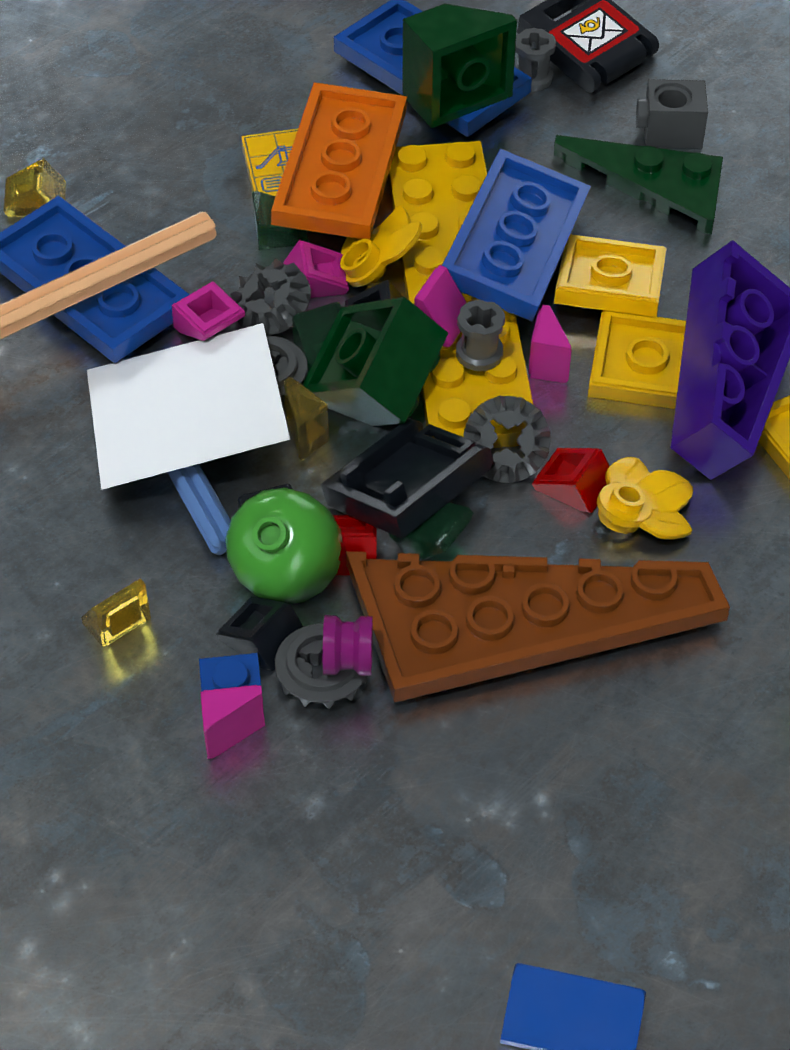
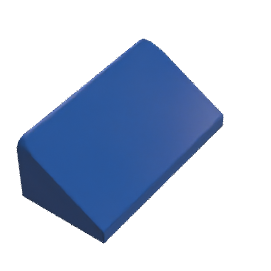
(570, 1012)

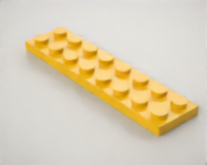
(437, 190)

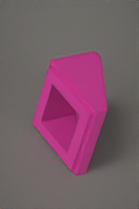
(320, 267)
(441, 302)
(205, 312)
(549, 349)
(230, 716)

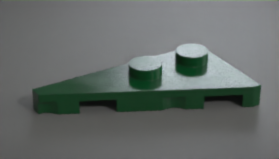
(652, 174)

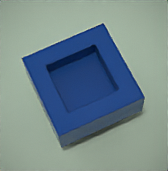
(229, 671)

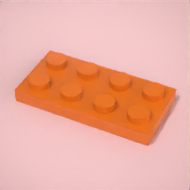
(339, 161)

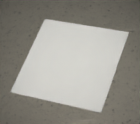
(185, 406)

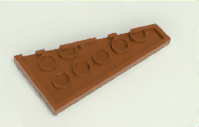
(510, 614)

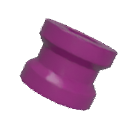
(347, 645)

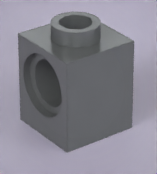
(673, 113)

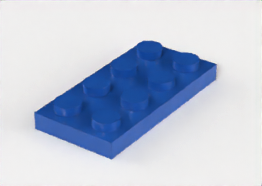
(377, 48)
(515, 234)
(64, 239)

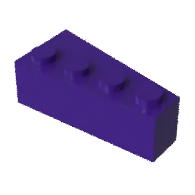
(730, 359)

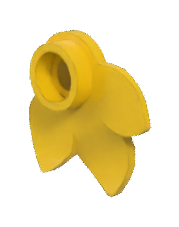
(367, 259)
(644, 500)

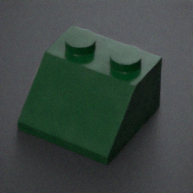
(457, 61)
(376, 361)

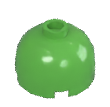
(283, 545)

